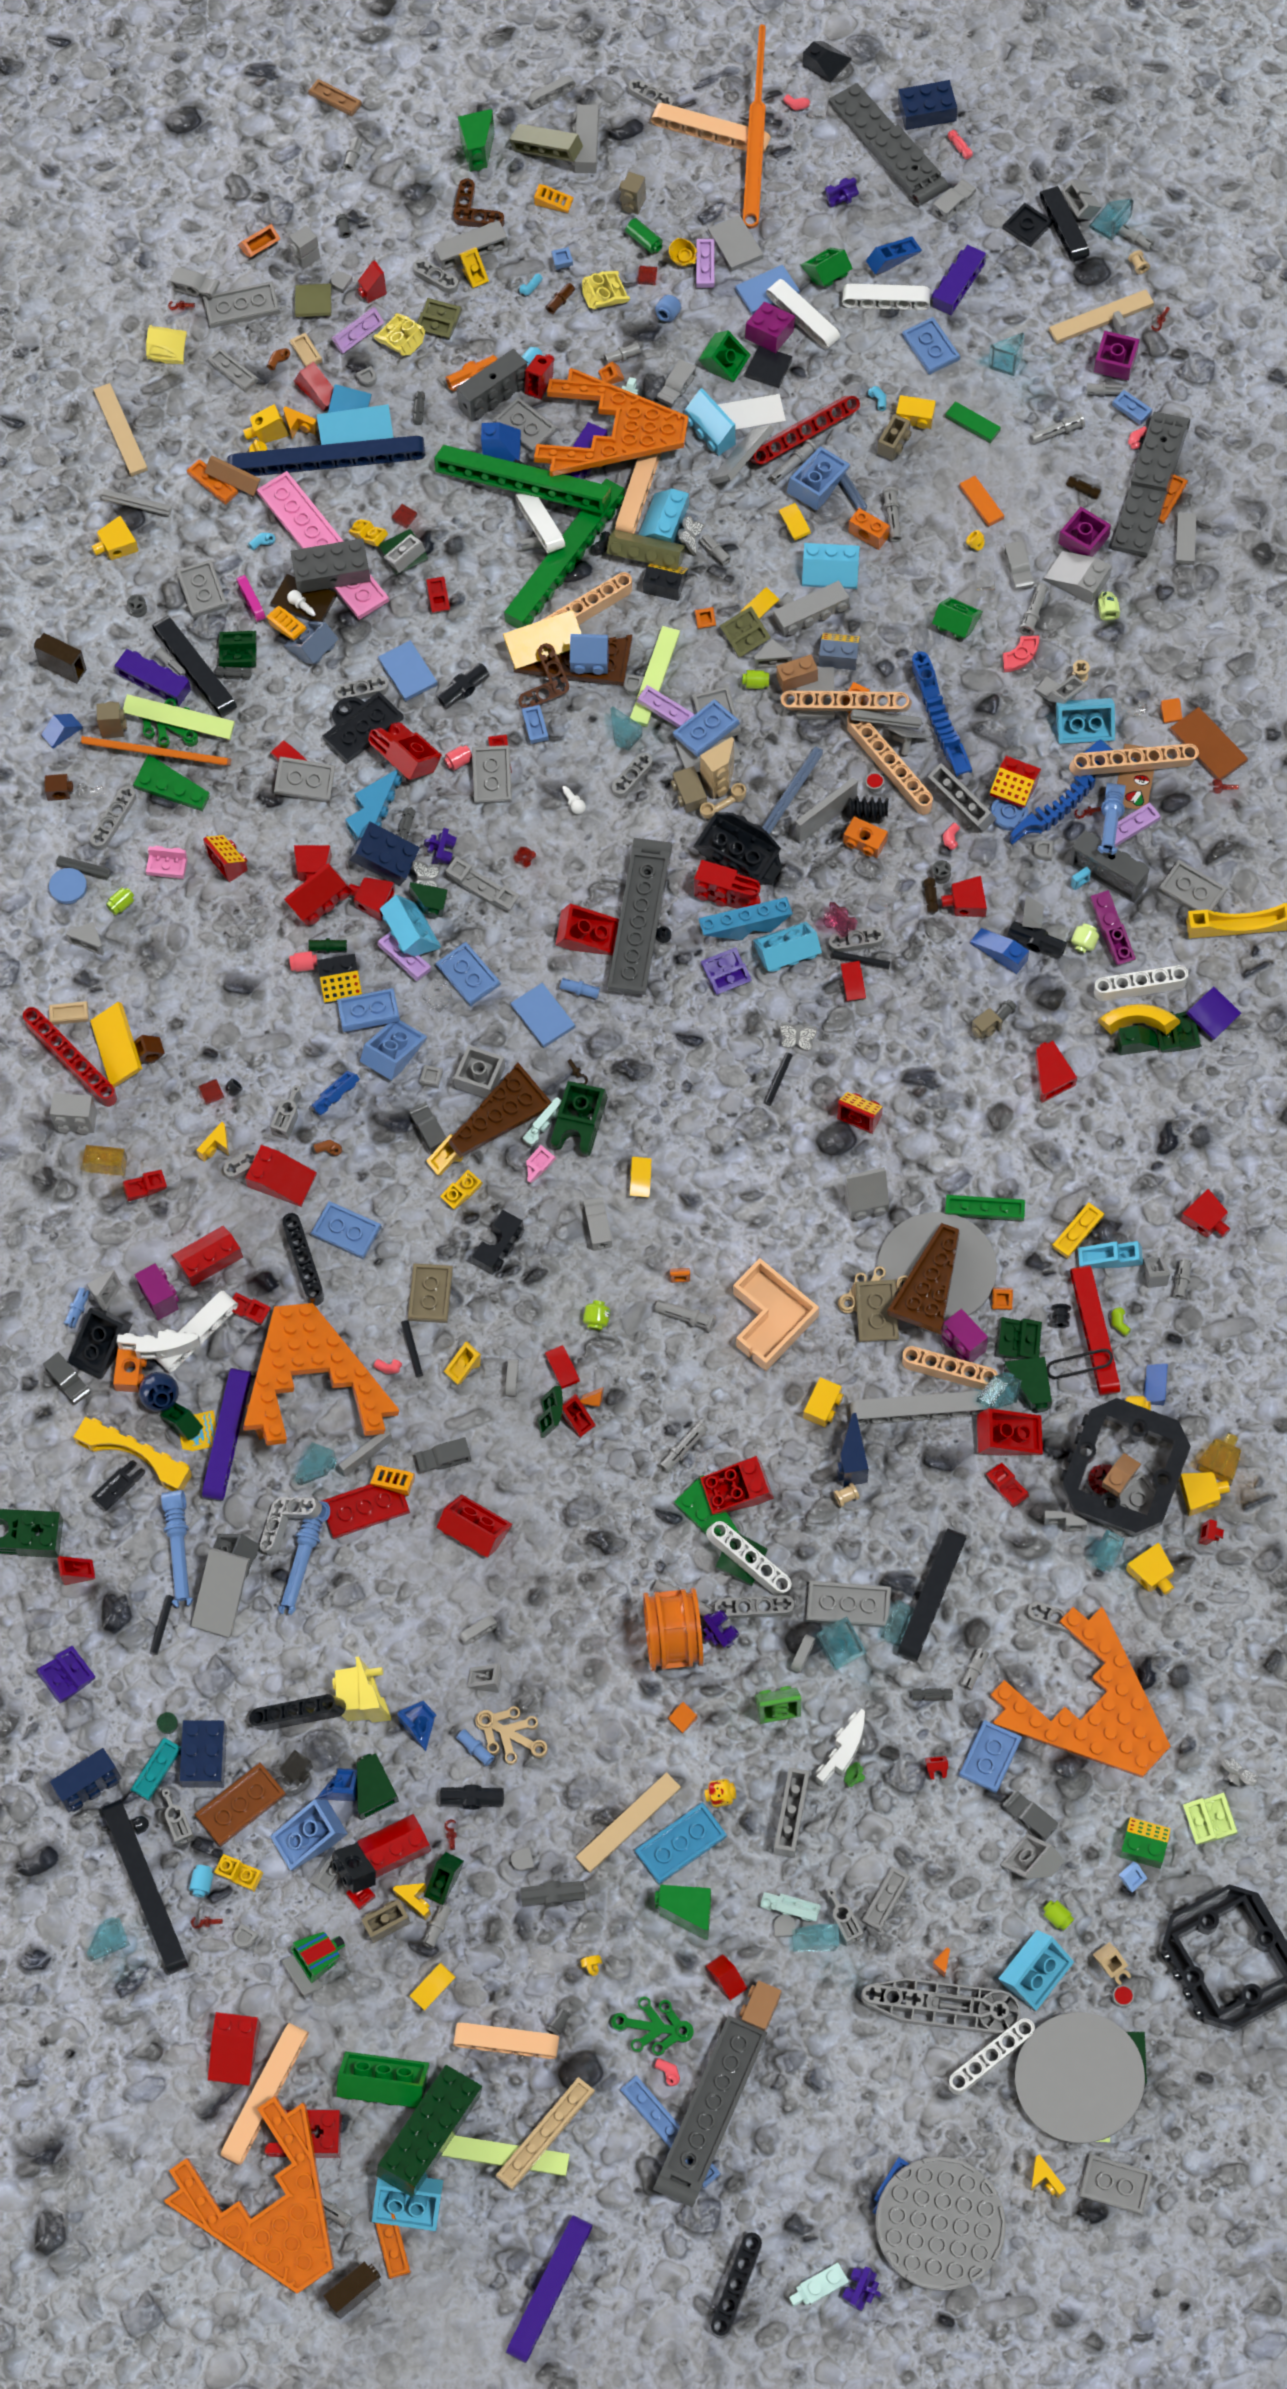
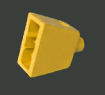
(267, 425)
(115, 540)
(1201, 1491)
(1152, 1570)

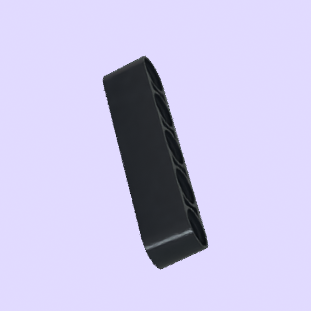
(1064, 223)
(302, 1250)
(308, 1710)
(729, 2294)

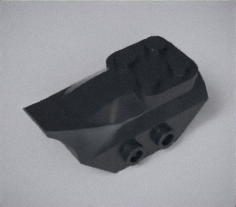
(740, 846)

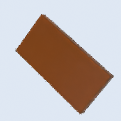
(1215, 749)
(240, 1804)

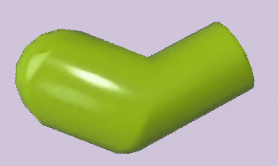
(1117, 1321)

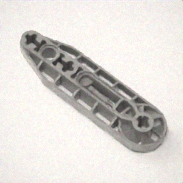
(928, 2004)

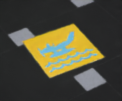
(206, 1435)

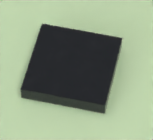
(1027, 224)
(768, 366)

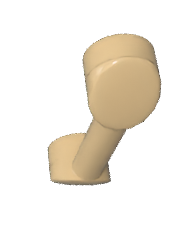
(738, 793)

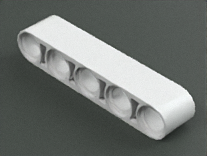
(886, 297)
(805, 315)
(540, 522)
(1148, 977)
(203, 1324)
(738, 1557)
(983, 2063)

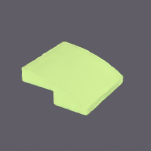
(1210, 1819)

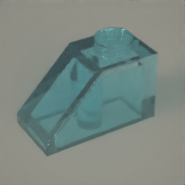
(625, 730)
(1000, 1391)
(316, 1464)
(1108, 1551)
(816, 1938)
(108, 1939)

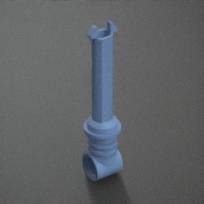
(1112, 809)
(174, 1506)
(307, 1539)

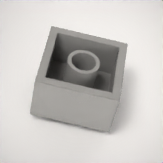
(479, 1071)
(73, 1113)

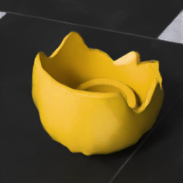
(682, 252)

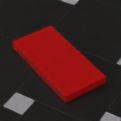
(364, 1508)

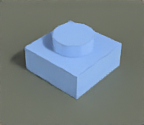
(1132, 1876)

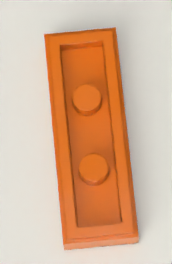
(218, 488)
(1175, 490)
(981, 501)
(393, 2249)

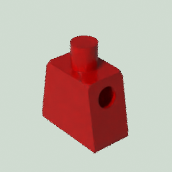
(541, 368)
(311, 859)
(372, 896)
(967, 898)
(1206, 1215)

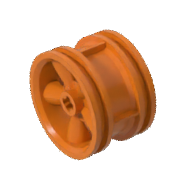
(673, 1629)

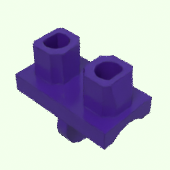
(842, 192)
(444, 840)
(726, 1636)
(865, 2289)

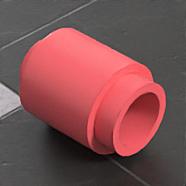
(458, 757)
(303, 961)

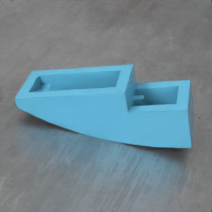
(1111, 1255)

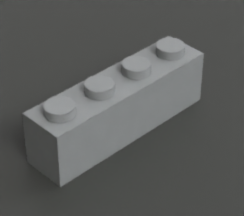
(587, 128)
(486, 240)
(811, 608)
(962, 797)
(791, 1812)

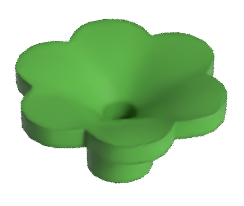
(854, 1774)

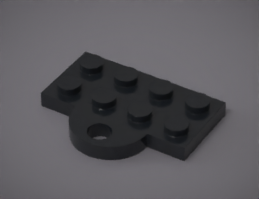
(353, 727)

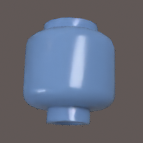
(668, 308)

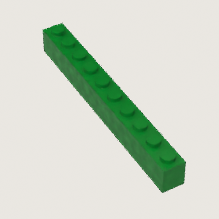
(523, 479)
(557, 564)

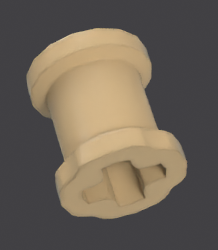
(1139, 262)
(1079, 670)
(846, 1494)

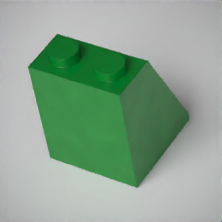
(477, 138)
(686, 1907)

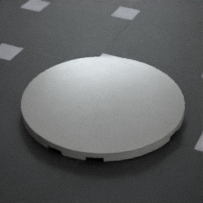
(974, 1261)
(1079, 2077)
(940, 2223)

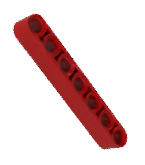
(811, 428)
(72, 1064)
(1094, 1329)

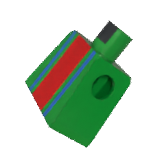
(317, 1954)

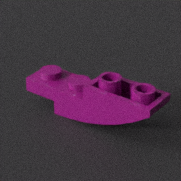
(1111, 928)

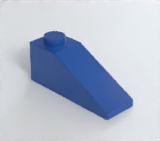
(892, 254)
(1001, 949)

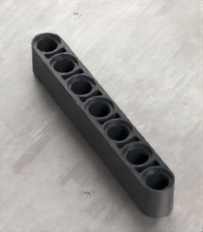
(195, 666)
(931, 1594)

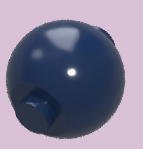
(158, 1391)

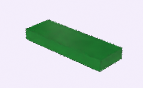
(973, 422)

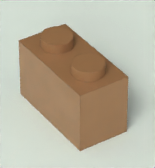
(797, 673)
(761, 2005)

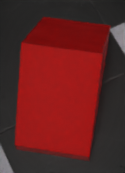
(577, 1416)
(75, 1570)
(727, 1977)

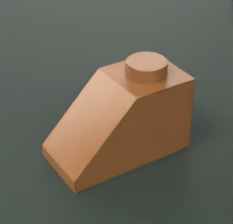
(1120, 1475)

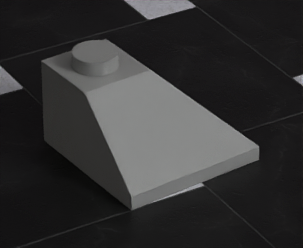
(1033, 1859)

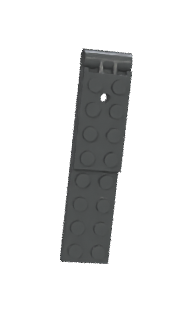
(889, 144)
(1150, 483)
(640, 916)
(710, 2111)

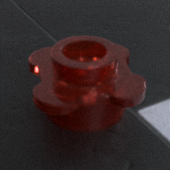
(524, 851)

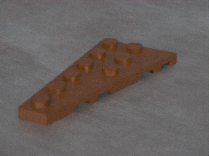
(617, 667)
(505, 1108)
(927, 1288)

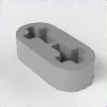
(240, 1164)
(512, 1377)
(478, 1630)
(803, 1653)

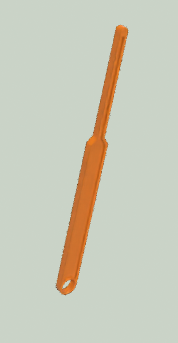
(755, 141)

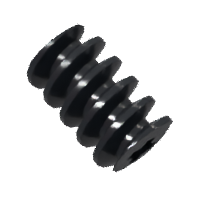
(869, 808)

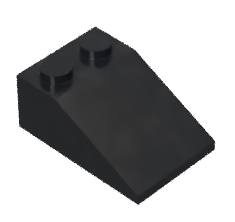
(97, 1341)

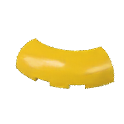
(1139, 1013)

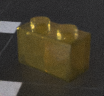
(105, 1160)

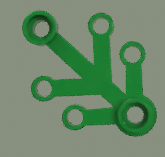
(162, 731)
(655, 2027)

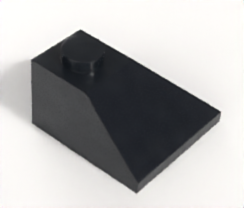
(824, 60)

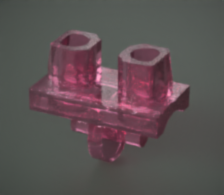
(839, 920)

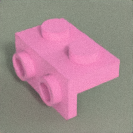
(166, 862)

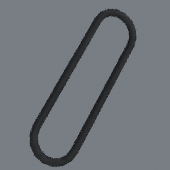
(1081, 1371)

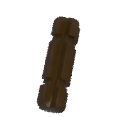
(1083, 487)
(931, 895)

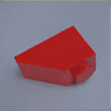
(372, 283)

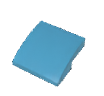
(348, 398)

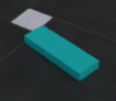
(156, 1769)

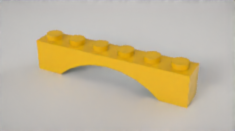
(1211, 924)
(97, 1437)

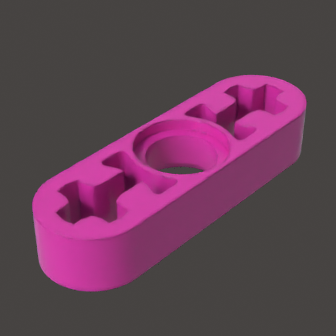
(250, 598)

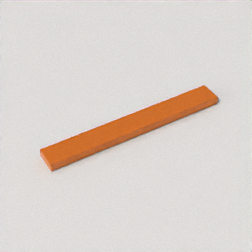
(156, 751)

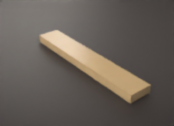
(1100, 316)
(120, 429)
(628, 1822)
(545, 2133)

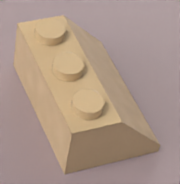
(717, 768)

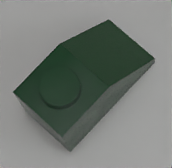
(429, 899)
(1136, 1040)
(182, 1421)
(444, 1878)

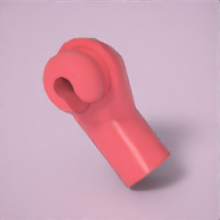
(796, 104)
(1135, 437)
(949, 838)
(386, 1368)
(670, 2070)

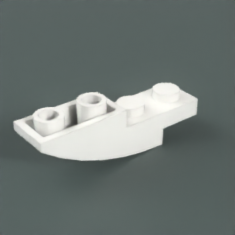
(166, 1345)
(848, 1744)

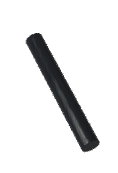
(863, 960)
(778, 1079)
(412, 1348)
(161, 1625)

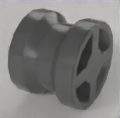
(133, 602)
(941, 867)

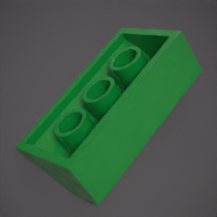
(382, 2079)

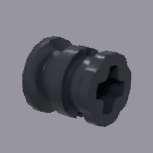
(1060, 1315)

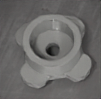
(786, 599)

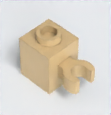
(1111, 1962)

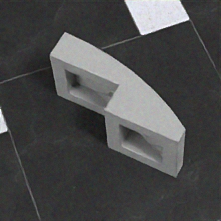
(1072, 1522)

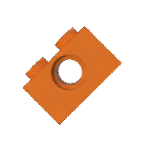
(869, 528)
(858, 829)
(125, 1380)

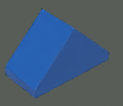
(60, 728)

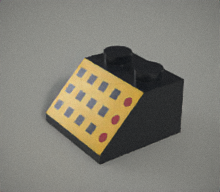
(664, 581)
(339, 977)

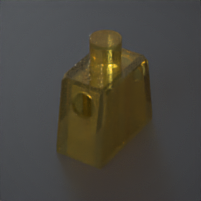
(1221, 1459)

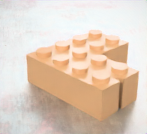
(780, 1310)

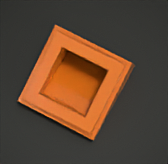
(611, 373)
(705, 617)
(1171, 710)
(680, 1275)
(1002, 1298)
(593, 1398)
(683, 1717)
(941, 1962)

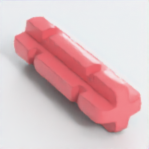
(960, 144)

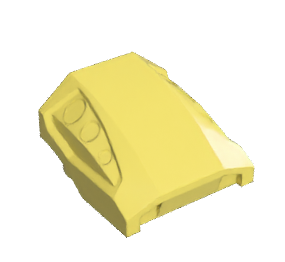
(603, 290)
(401, 334)
(165, 345)

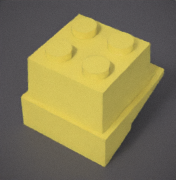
(361, 1693)

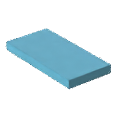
(355, 425)

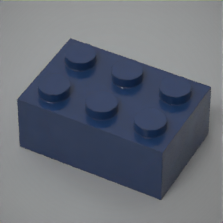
(927, 105)
(384, 853)
(203, 1754)
(86, 1780)

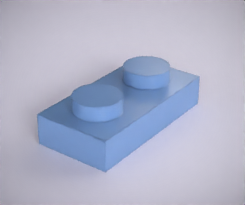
(1132, 407)
(535, 724)

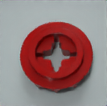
(1095, 1474)

